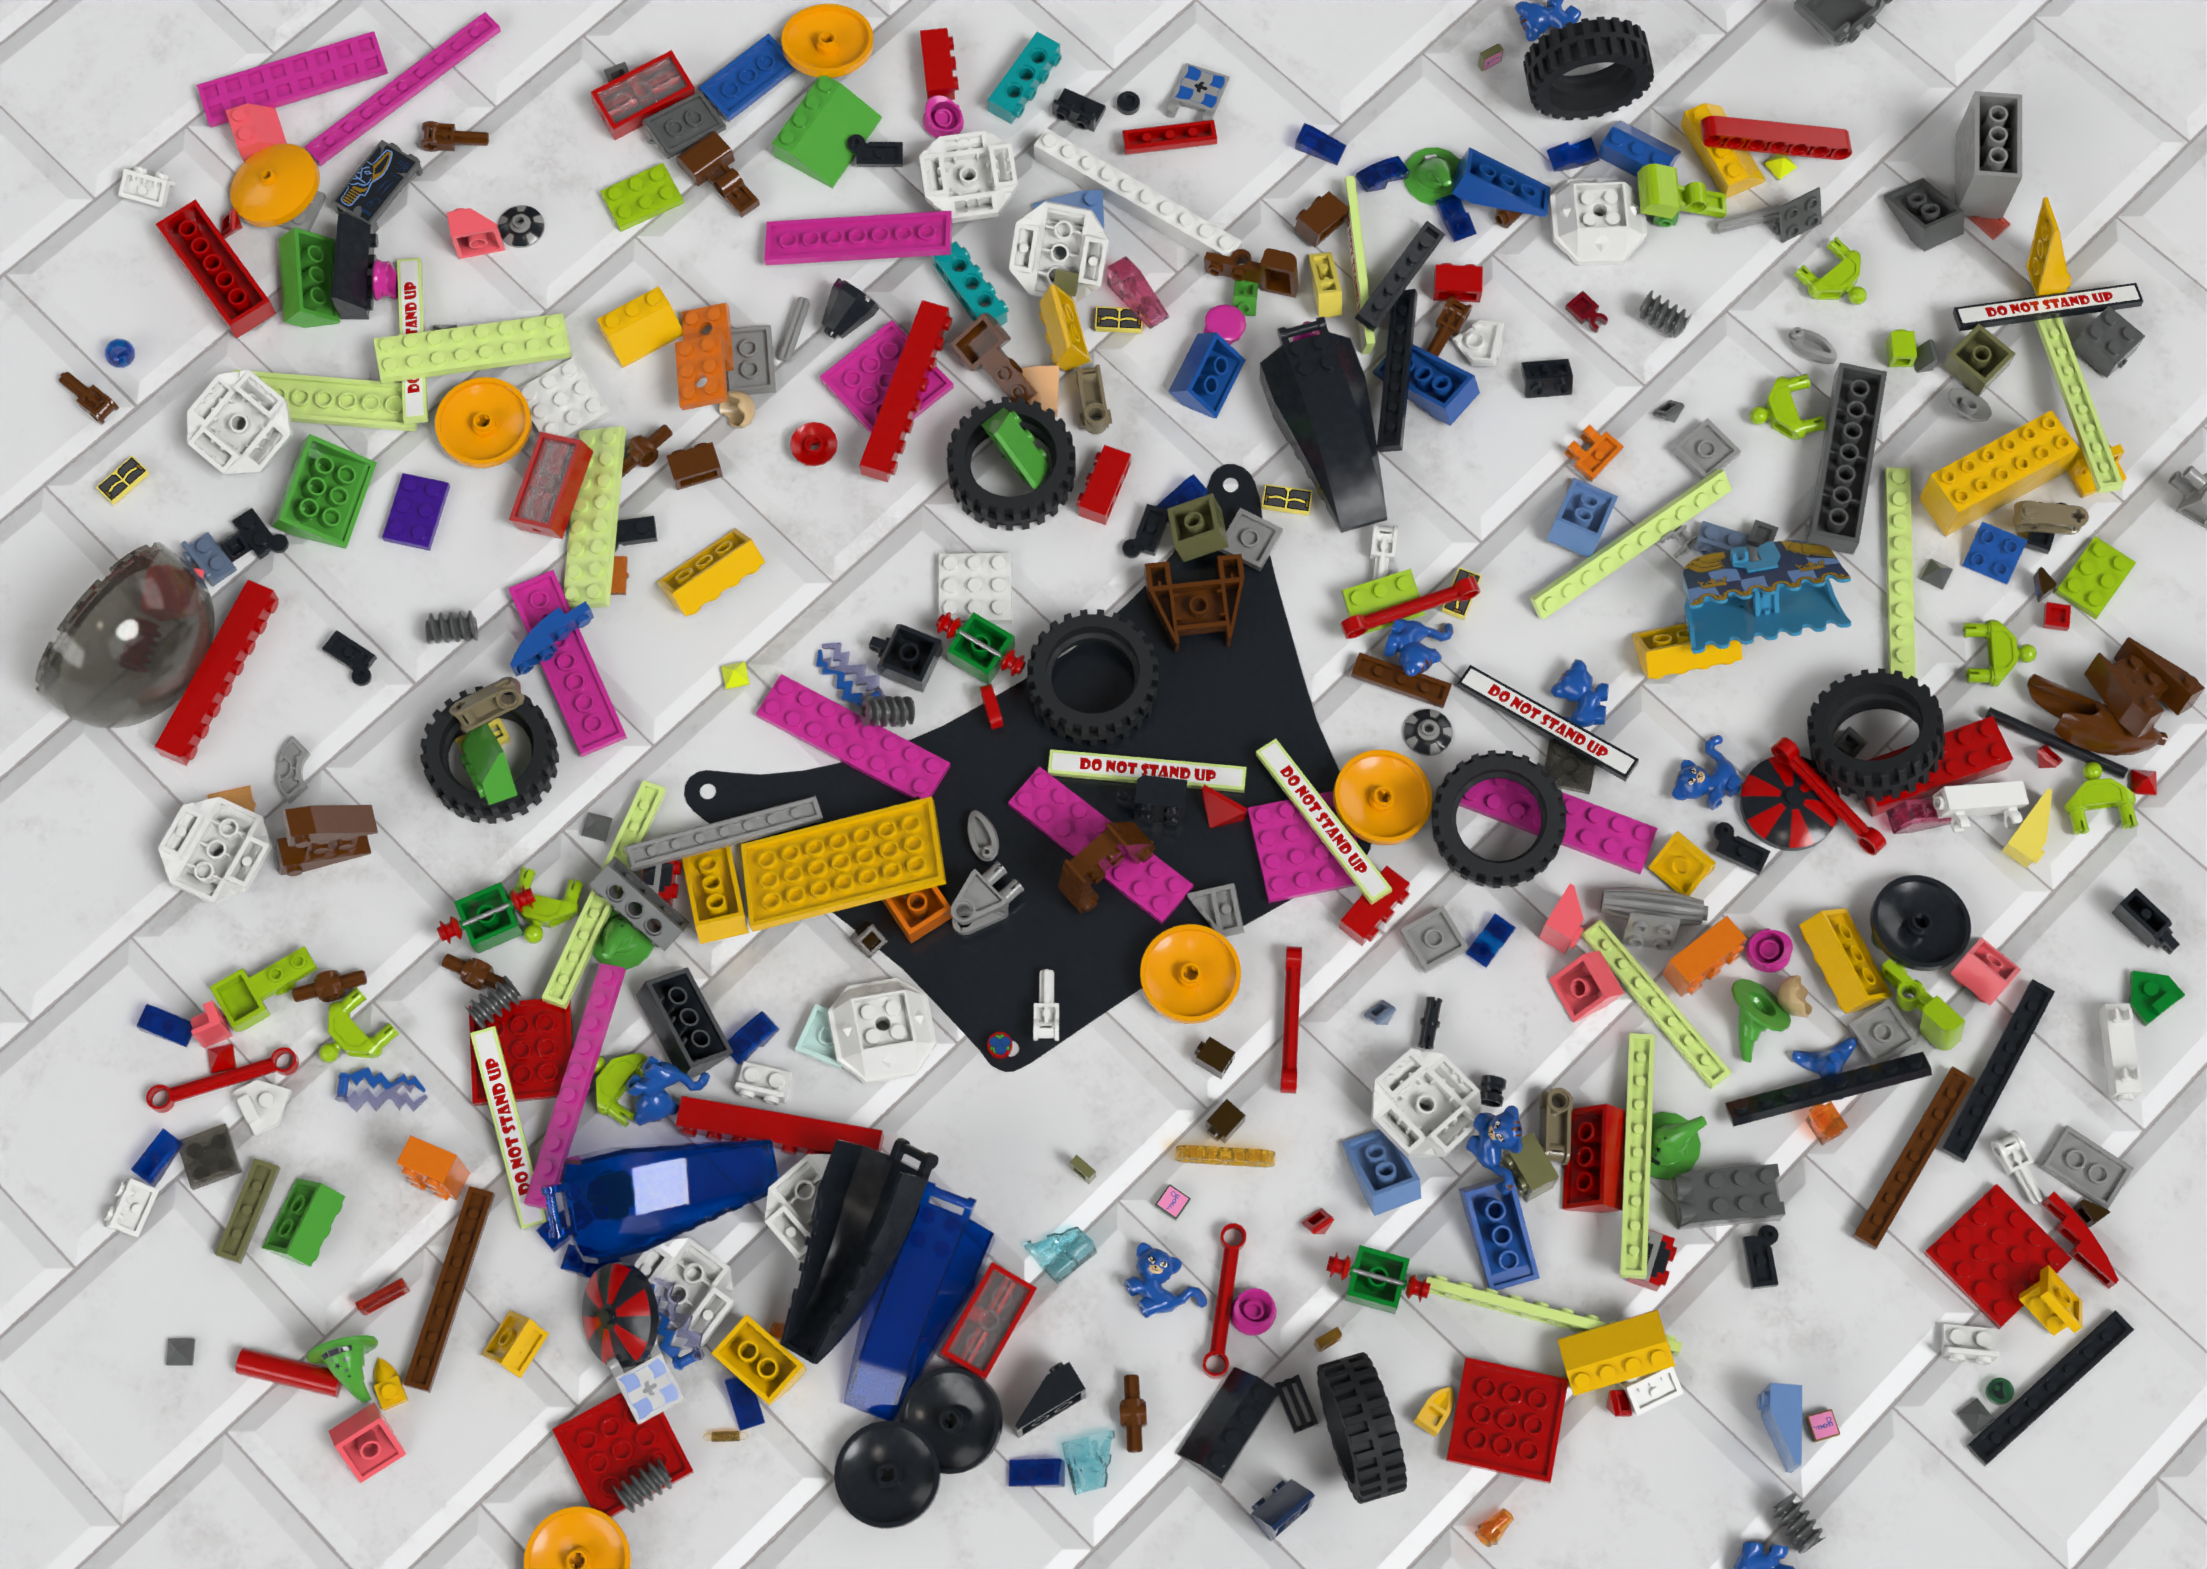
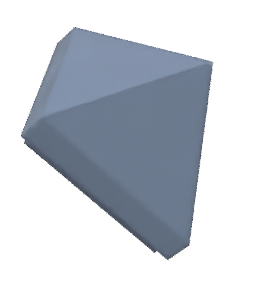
(1380, 1013)

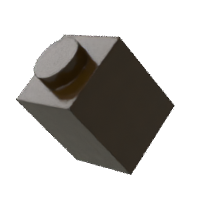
(1214, 1057)
(1225, 1121)

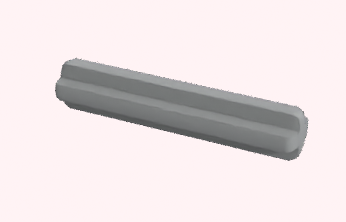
(1747, 219)
(794, 329)

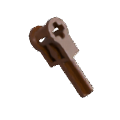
(444, 137)
(1449, 323)
(89, 399)

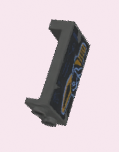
(376, 183)

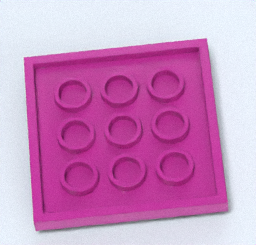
(866, 373)
(1292, 854)

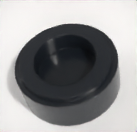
(1128, 103)

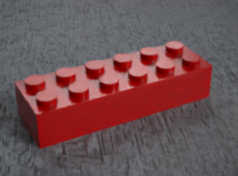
(215, 269)
(1968, 756)

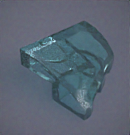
(1062, 1252)
(1088, 1461)

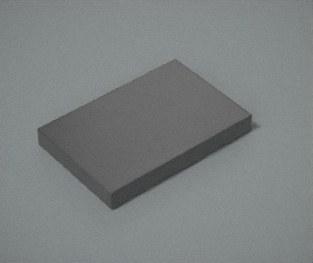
(683, 124)

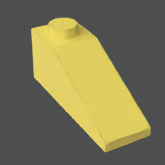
(1325, 284)
(2032, 834)

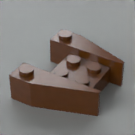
(1197, 605)
(2137, 682)
(323, 836)
(1098, 857)

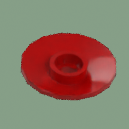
(810, 435)

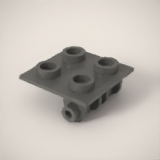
(1799, 215)

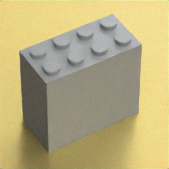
(1989, 154)

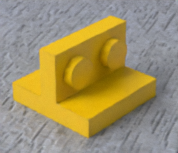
(2081, 475)
(1682, 864)
(2053, 1303)
(515, 1343)

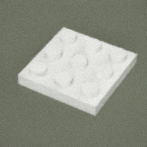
(564, 400)
(976, 585)

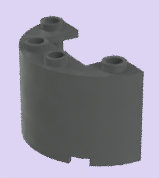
(1840, 19)

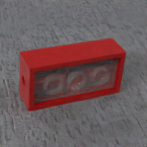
(641, 93)
(551, 485)
(988, 1321)

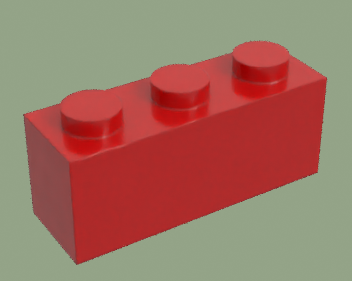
(939, 63)
(1103, 484)
(1364, 919)

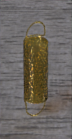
(725, 1436)

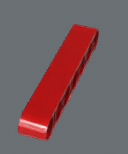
(1775, 137)

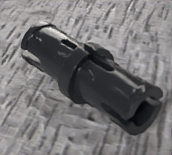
(1430, 1023)

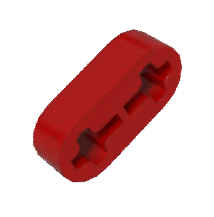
(991, 706)

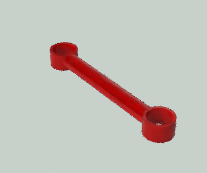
(1359, 624)
(1868, 837)
(1291, 1020)
(222, 1080)
(1224, 1300)

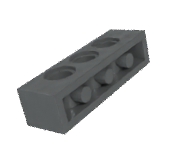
(638, 891)

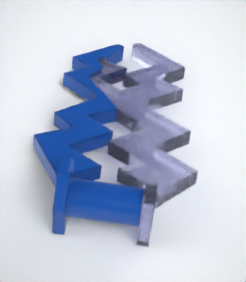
(844, 669)
(389, 1093)
(668, 1314)

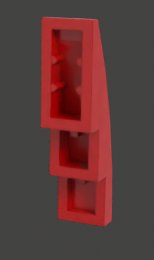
(2087, 1248)

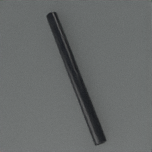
(2056, 742)

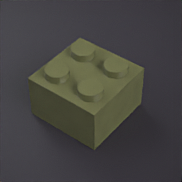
(1978, 360)
(1197, 527)
(1530, 1168)

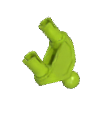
(1837, 281)
(1782, 410)
(2001, 652)
(2100, 794)
(547, 911)
(349, 1035)
(612, 1084)

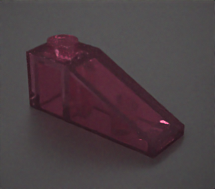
(1135, 292)
(1915, 816)

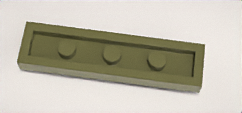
(247, 1211)

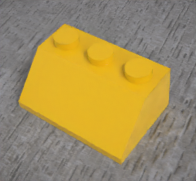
(640, 327)
(1063, 329)
(759, 1360)

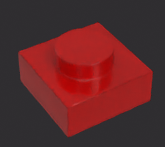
(2056, 616)

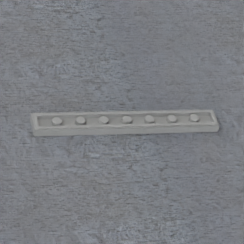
(723, 833)

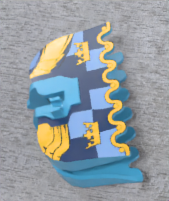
(1787, 590)

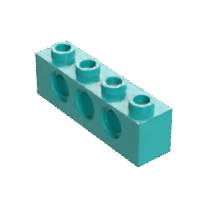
(1038, 49)
(971, 275)

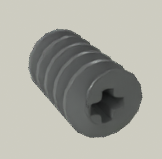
(1664, 315)
(451, 627)
(888, 708)
(494, 1002)
(644, 1486)
(1797, 1523)

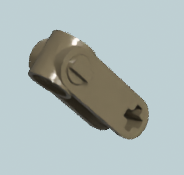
(1092, 400)
(2048, 517)
(487, 703)
(1556, 1125)

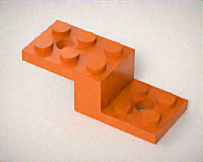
(704, 356)

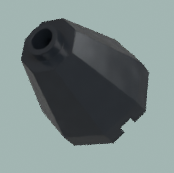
(846, 309)

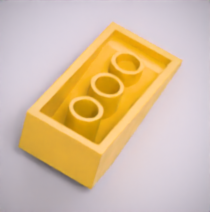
(2046, 257)
(715, 895)

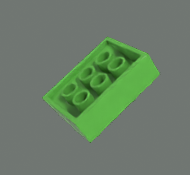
(819, 131)
(324, 493)

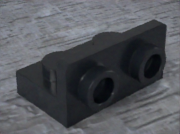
(1078, 110)
(1547, 378)

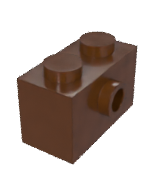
(1321, 219)
(694, 465)

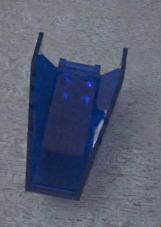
(647, 1194)
(917, 1303)

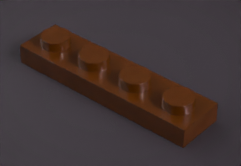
(1395, 679)

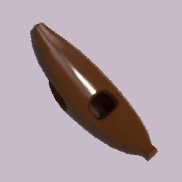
(2088, 721)

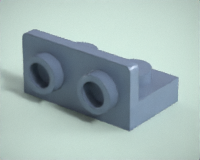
(1718, 539)
(210, 558)

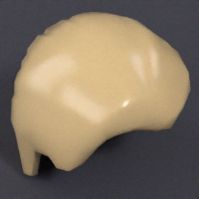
(738, 408)
(1792, 997)

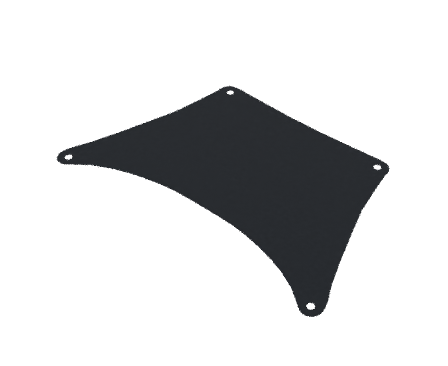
(1208, 709)

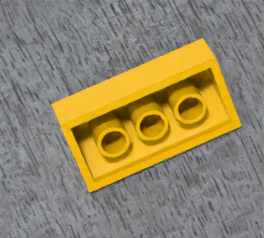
(1729, 168)
(711, 572)
(1669, 652)
(1844, 960)
(1616, 1352)

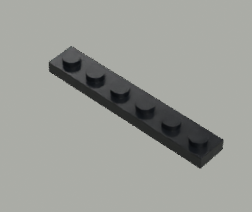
(1400, 276)

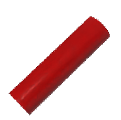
(1169, 137)
(287, 1372)

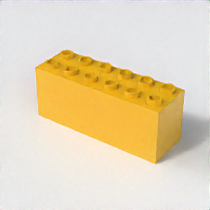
(1998, 473)

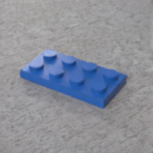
(747, 78)

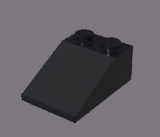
(1056, 1394)

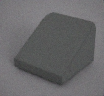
(1926, 357)

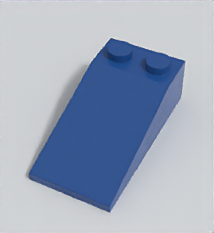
(1498, 185)
(1437, 385)
(1499, 1234)

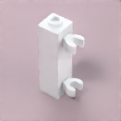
(1981, 799)
(2120, 1051)

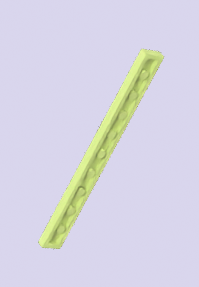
(2079, 405)
(1630, 544)
(1899, 571)
(598, 909)
(1637, 1156)
(1516, 1306)

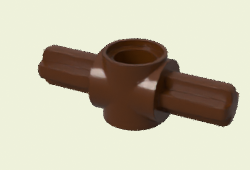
(644, 450)
(473, 972)
(329, 986)
(1133, 1413)

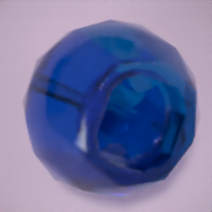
(119, 353)

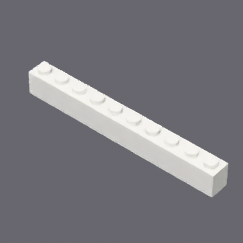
(1133, 196)

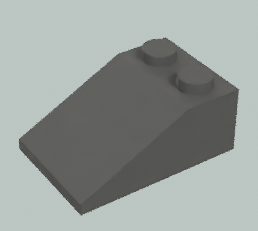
(1926, 214)

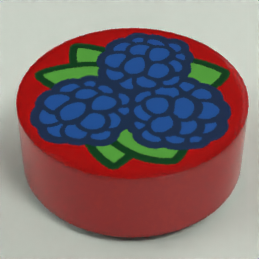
(999, 1045)

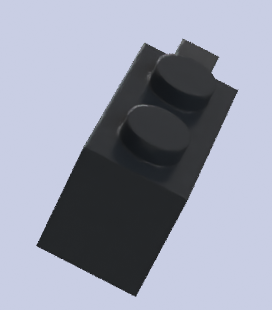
(2146, 921)

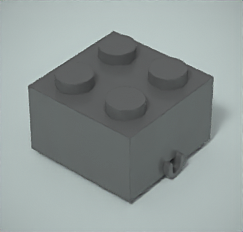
(2108, 342)

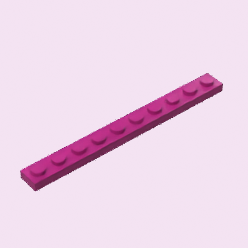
(402, 89)
(576, 1082)

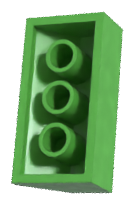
(307, 278)
(487, 765)

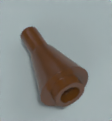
(1505, 217)

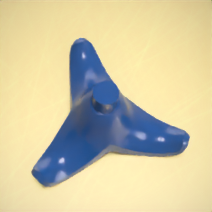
(1826, 1062)

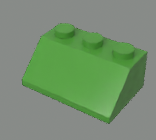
(1017, 447)
(304, 1222)

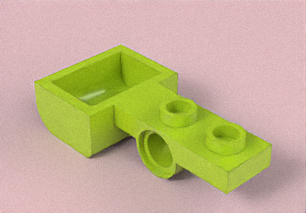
(1665, 198)
(243, 996)
(1938, 1020)

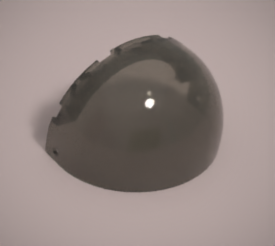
(130, 641)

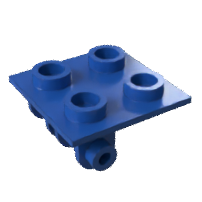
(1994, 552)

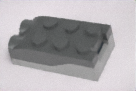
(1727, 1196)

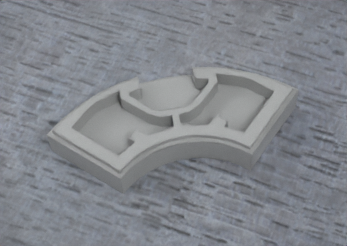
(290, 769)

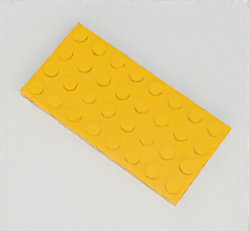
(842, 864)

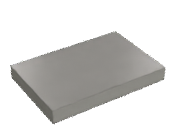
(752, 361)
(2086, 1167)

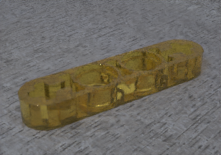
(1225, 1156)

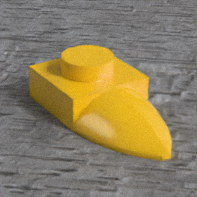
(388, 1385)
(1435, 1411)

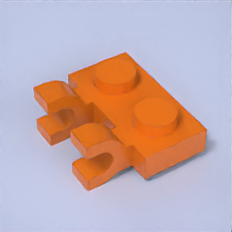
(1598, 456)

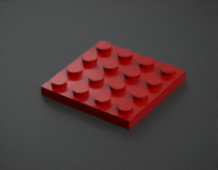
(535, 1048)
(1996, 1255)
(1507, 1420)
(610, 1446)

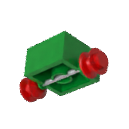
(980, 647)
(488, 917)
(1377, 1279)

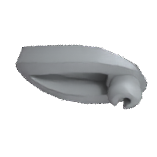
(1812, 345)
(982, 836)

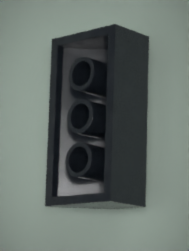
(353, 268)
(684, 1022)
(1228, 1424)

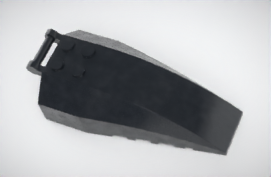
(1326, 416)
(856, 1236)

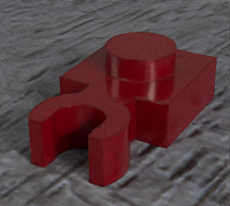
(1586, 309)

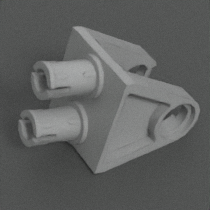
(2194, 490)
(981, 901)

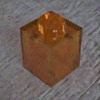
(1826, 1122)

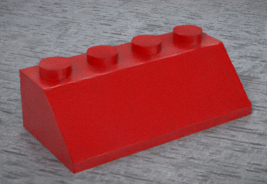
(1596, 1160)

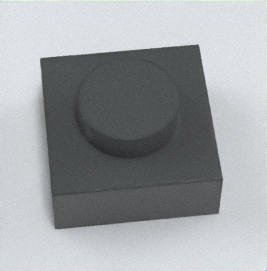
(1761, 533)

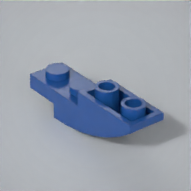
(540, 641)

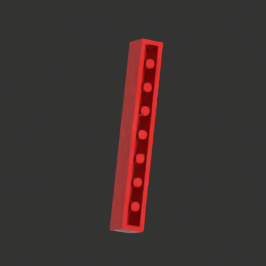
(905, 391)
(217, 672)
(786, 1131)

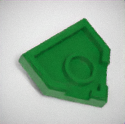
(2152, 995)

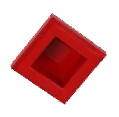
(230, 223)
(2048, 758)
(2144, 782)
(221, 1058)
(1318, 1222)
(1619, 1403)

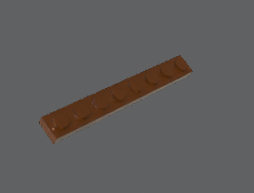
(1913, 1158)
(449, 1289)

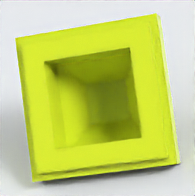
(1780, 165)
(735, 675)

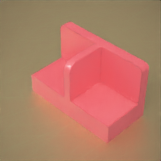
(210, 1026)

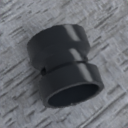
(1492, 1090)

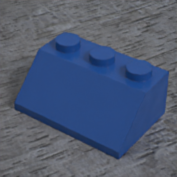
(1632, 149)
(1207, 374)

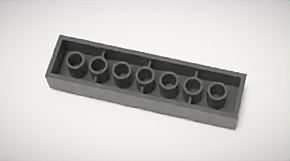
(1846, 457)

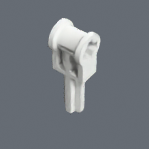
(1383, 549)
(1046, 1011)
(2016, 1160)

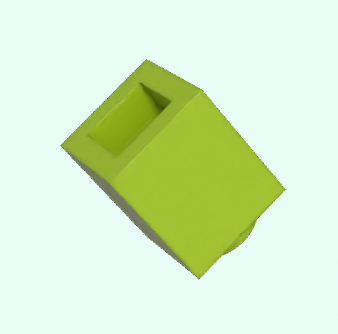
(1901, 348)

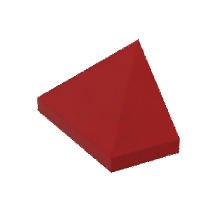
(1221, 809)

